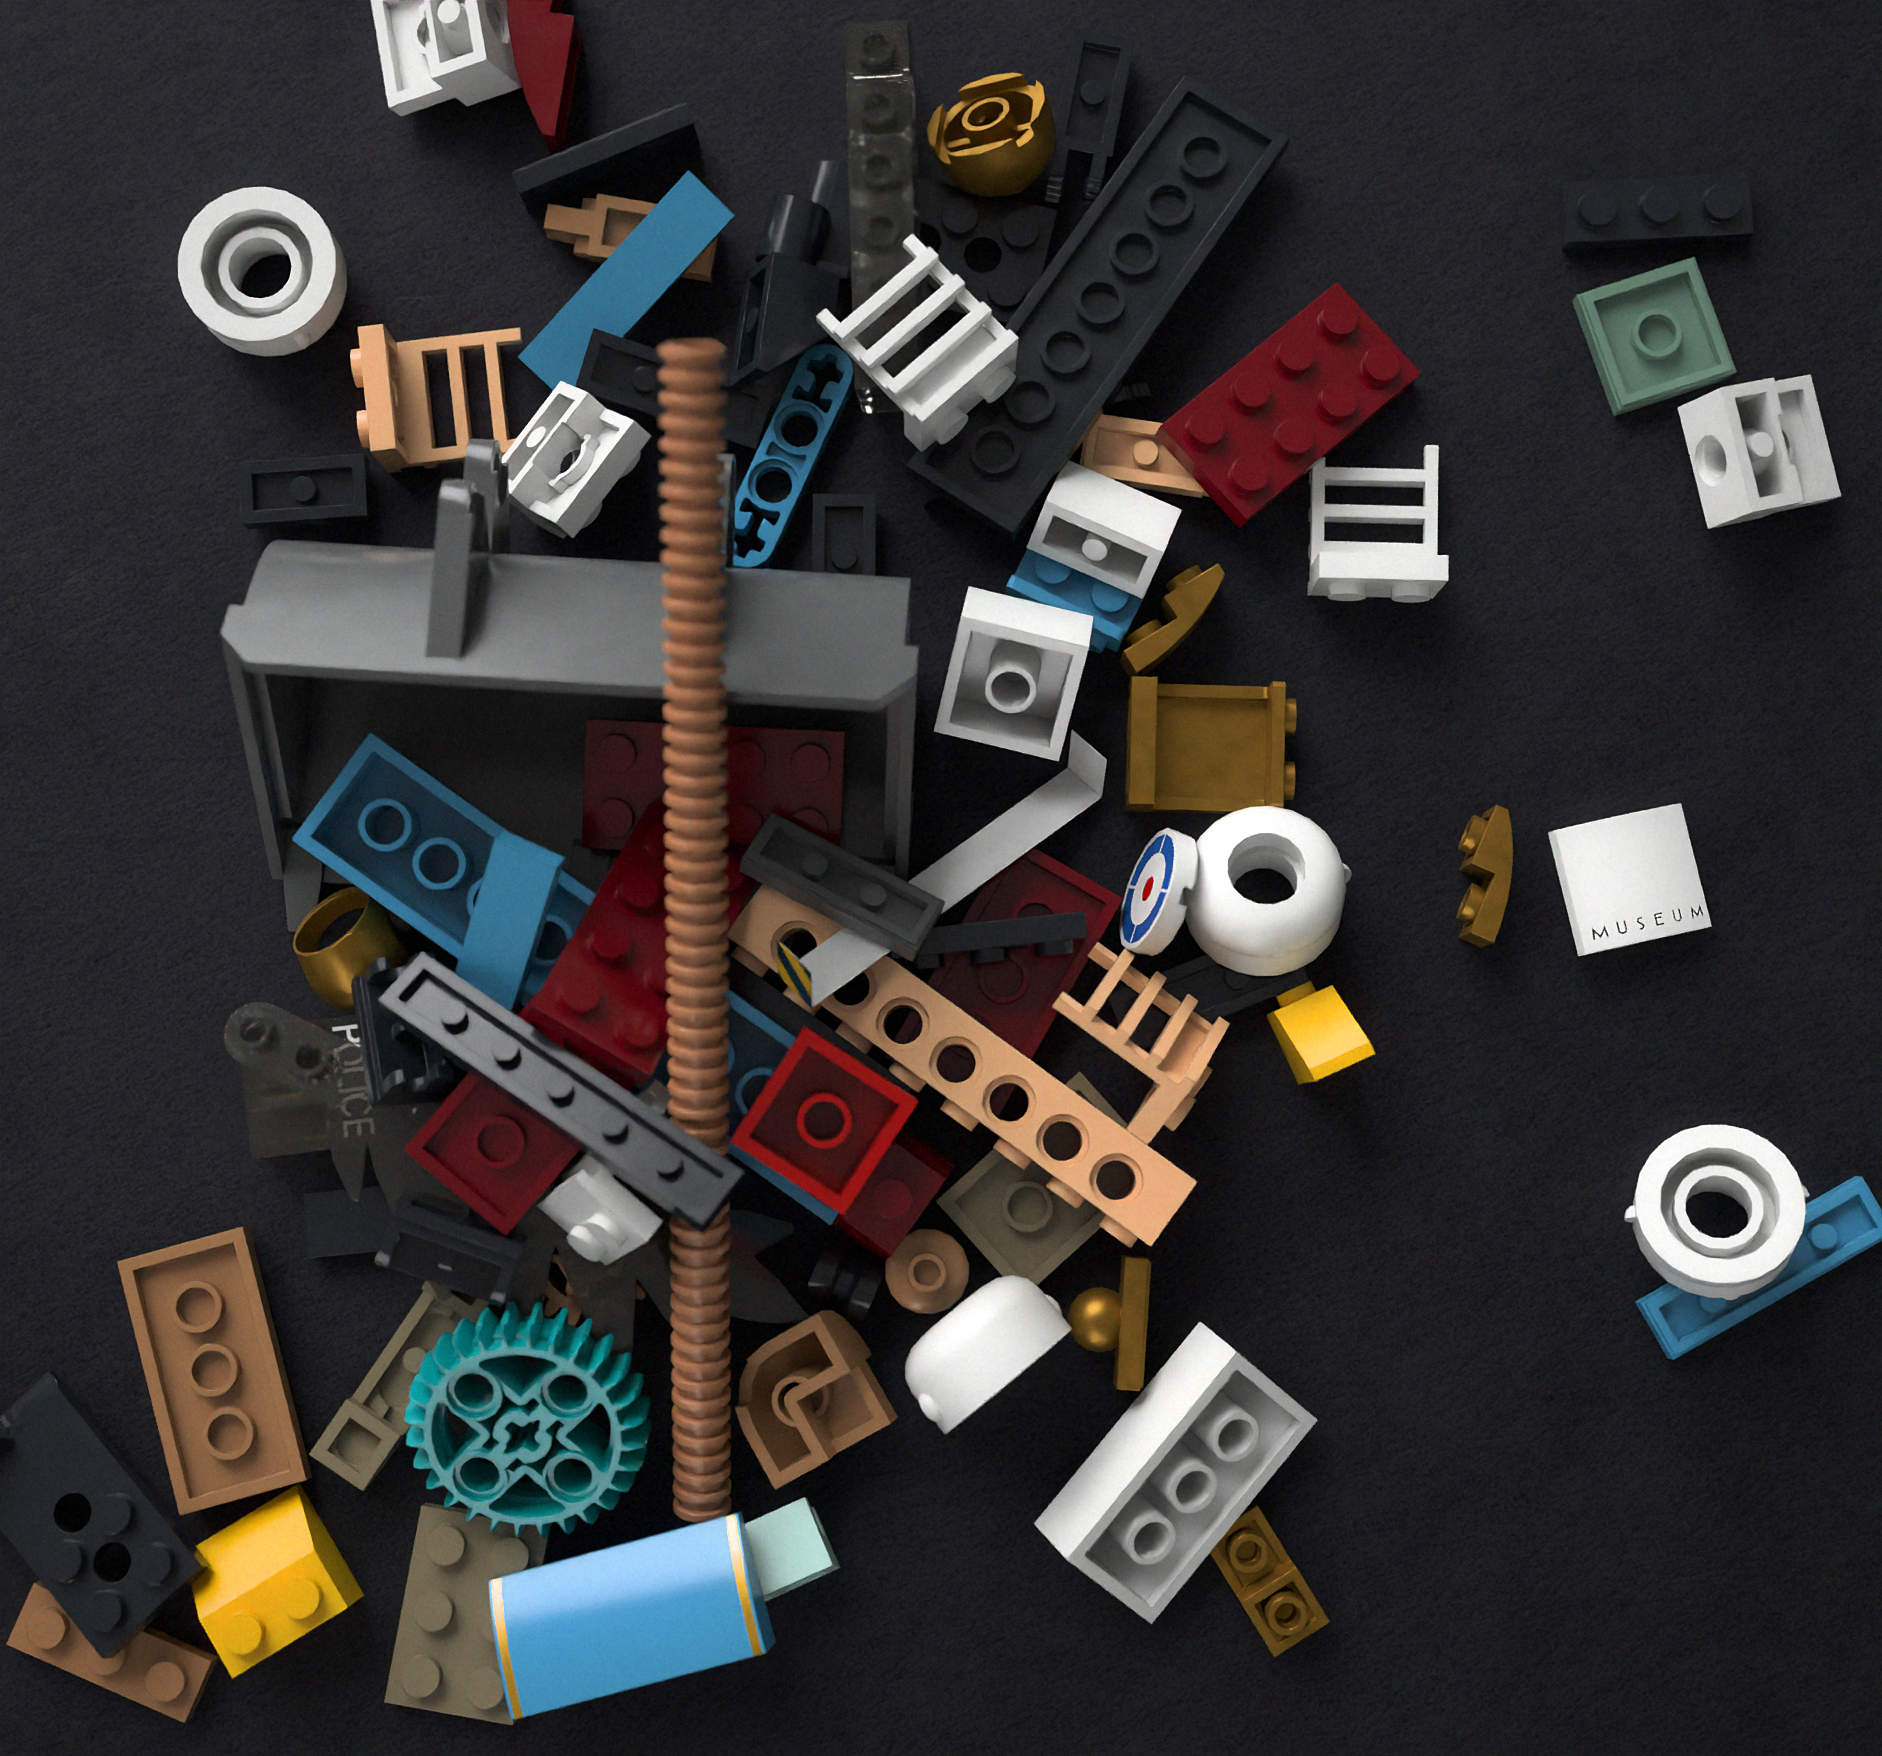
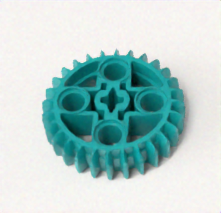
(528, 1420)

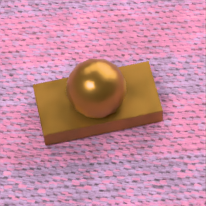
(1118, 1321)

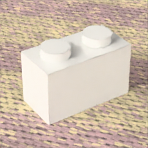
(1104, 528)

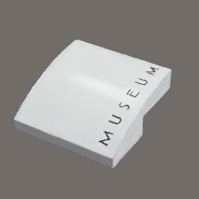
(1629, 879)

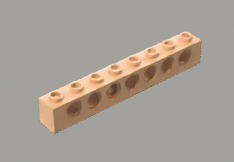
(1157, 1183)

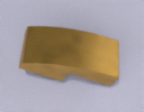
(1183, 609)
(1490, 859)
(1267, 1582)

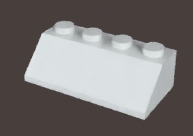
(1174, 1473)

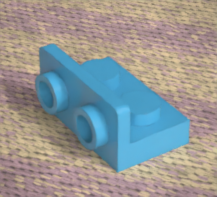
(1060, 586)

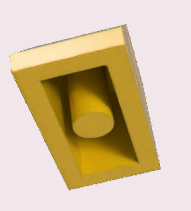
(1317, 1032)

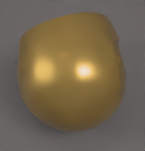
(334, 967)

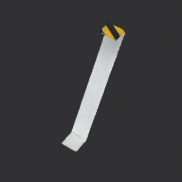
(959, 871)

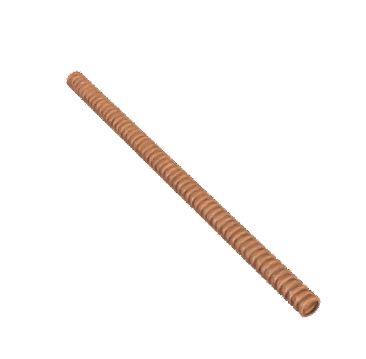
(697, 903)

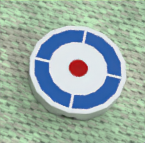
(1152, 896)

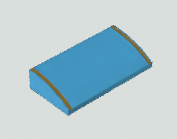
(628, 1616)

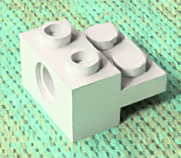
(444, 51)
(602, 449)
(1758, 449)

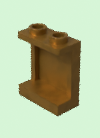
(1207, 747)

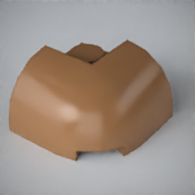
(809, 1396)

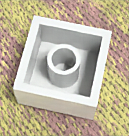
(1014, 673)

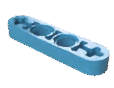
(793, 461)

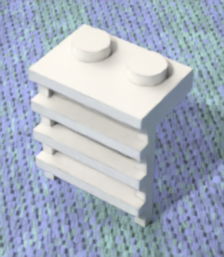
(954, 373)
(1376, 568)
(596, 1209)

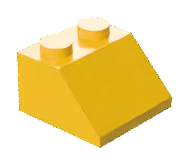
(270, 1580)

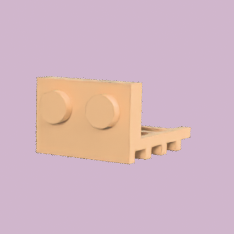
(398, 398)
(1177, 1057)

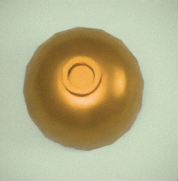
(995, 136)

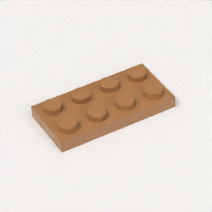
(214, 1370)

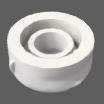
(236, 234)
(1266, 936)
(1728, 1163)
(982, 1348)

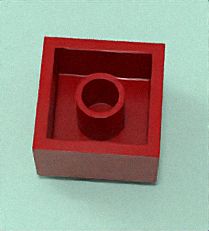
(823, 1120)

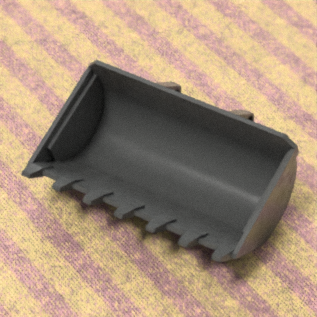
(500, 658)

